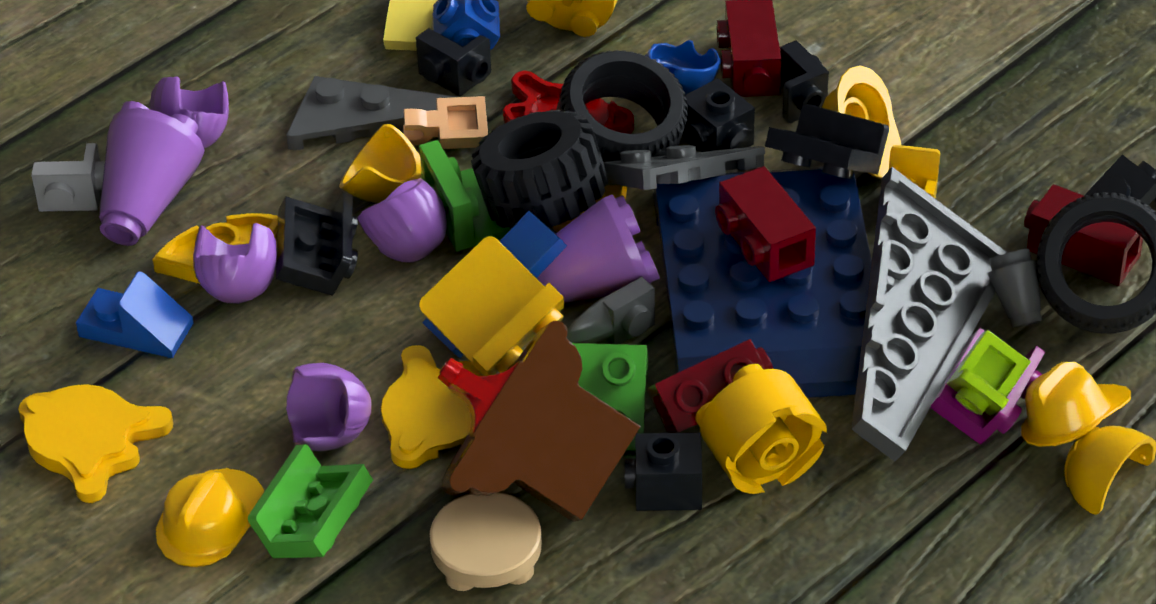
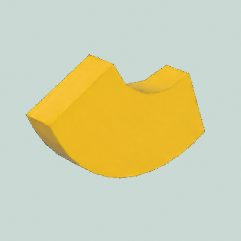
(177, 255)

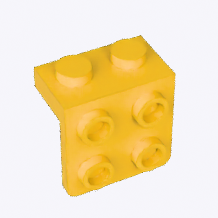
(491, 306)

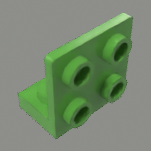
(461, 196)
(616, 377)

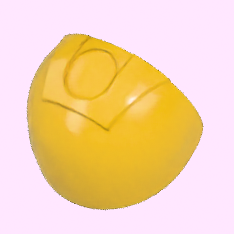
(382, 165)
(1097, 459)

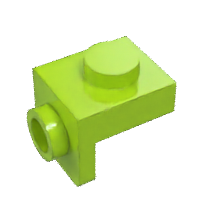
(987, 375)

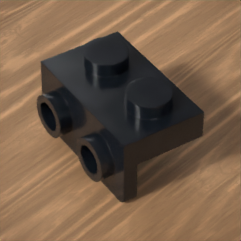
(834, 138)
(316, 244)

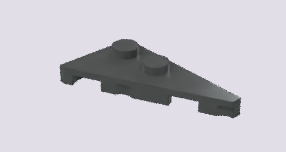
(352, 110)
(679, 165)

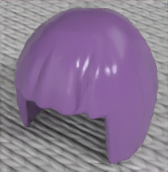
(206, 107)
(406, 222)
(235, 271)
(326, 406)

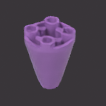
(144, 169)
(599, 253)

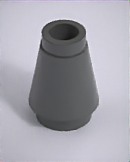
(1017, 286)

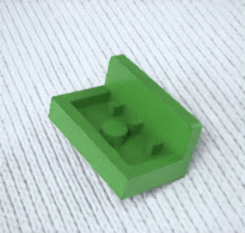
(307, 505)

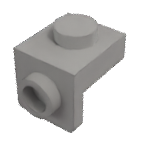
(69, 183)

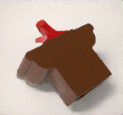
(537, 428)

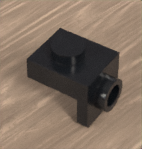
(451, 64)
(802, 80)
(1128, 179)

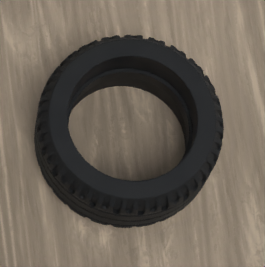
(635, 79)
(1068, 221)

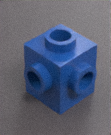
(466, 20)

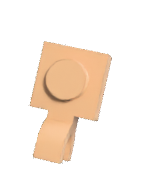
(456, 122)

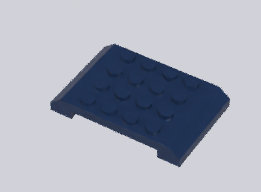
(802, 321)

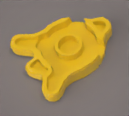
(423, 411)
(89, 434)

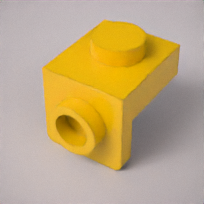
(918, 165)

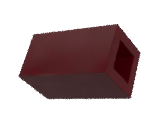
(751, 47)
(766, 224)
(1098, 249)
(684, 393)

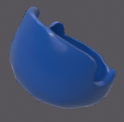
(687, 64)

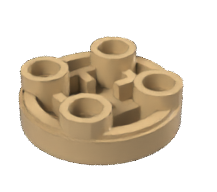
(485, 541)

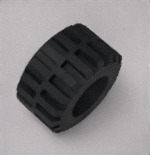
(540, 166)

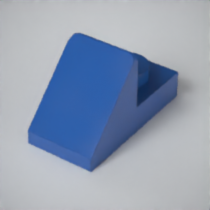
(137, 319)

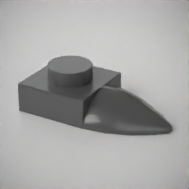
(617, 316)

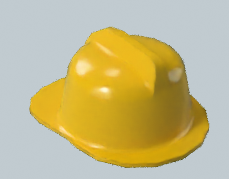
(866, 97)
(1068, 405)
(206, 516)

